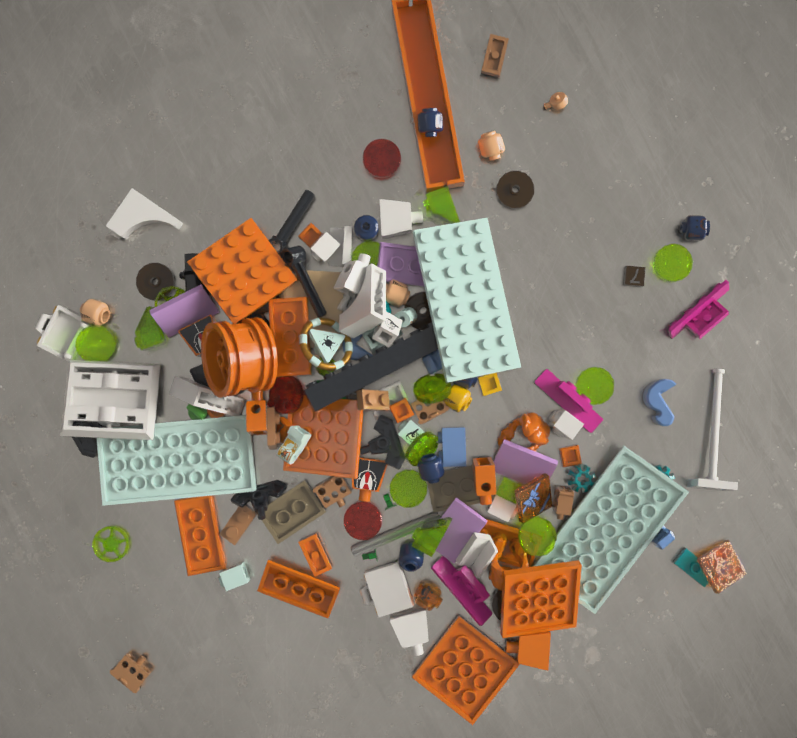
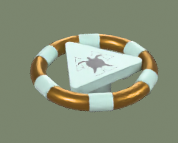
(325, 344)

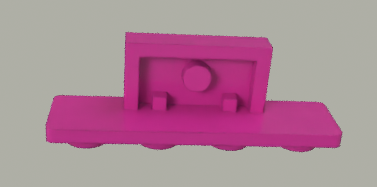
(704, 315)
(567, 398)
(465, 588)

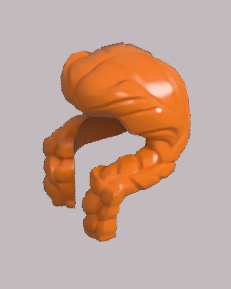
(533, 429)
(496, 572)

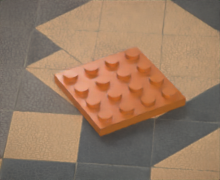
(242, 271)
(334, 439)
(540, 598)
(465, 670)

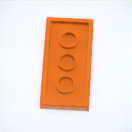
(286, 321)
(200, 535)

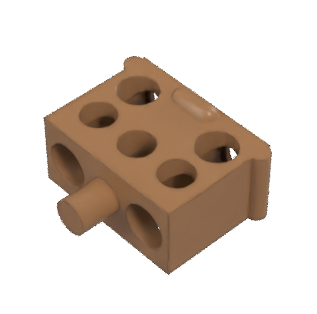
(429, 412)
(329, 485)
(562, 501)
(129, 677)

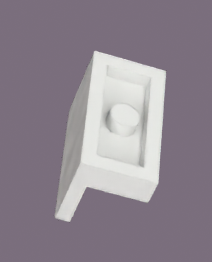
(344, 251)
(477, 553)

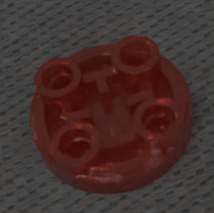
(381, 158)
(286, 395)
(362, 520)

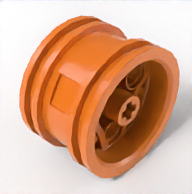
(239, 356)

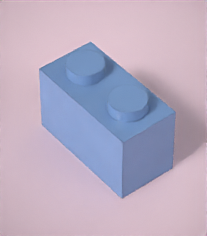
(453, 446)

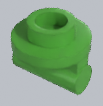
(196, 412)

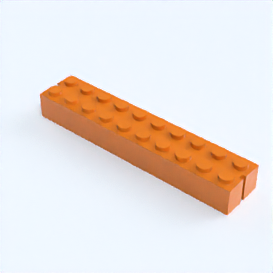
(427, 89)

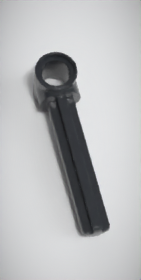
(292, 220)
(294, 258)

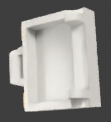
(60, 332)
(388, 589)

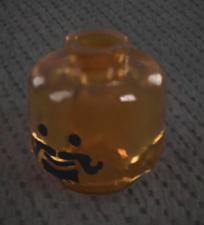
(428, 596)

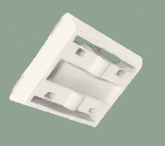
(110, 399)

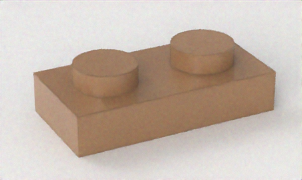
(494, 55)
(373, 400)
(273, 436)
(238, 524)

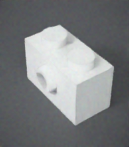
(564, 424)

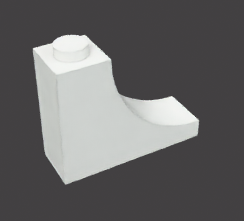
(137, 212)
(368, 307)
(203, 397)

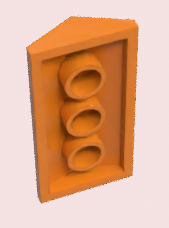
(509, 534)
(298, 589)

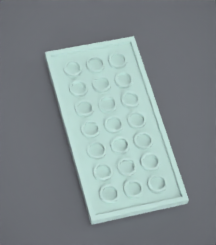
(466, 299)
(179, 462)
(615, 524)

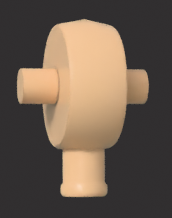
(557, 101)

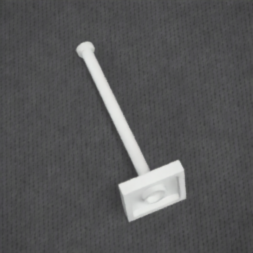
(711, 481)

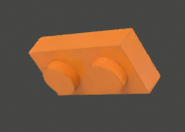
(315, 555)

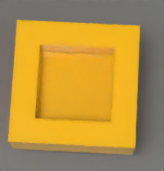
(489, 384)

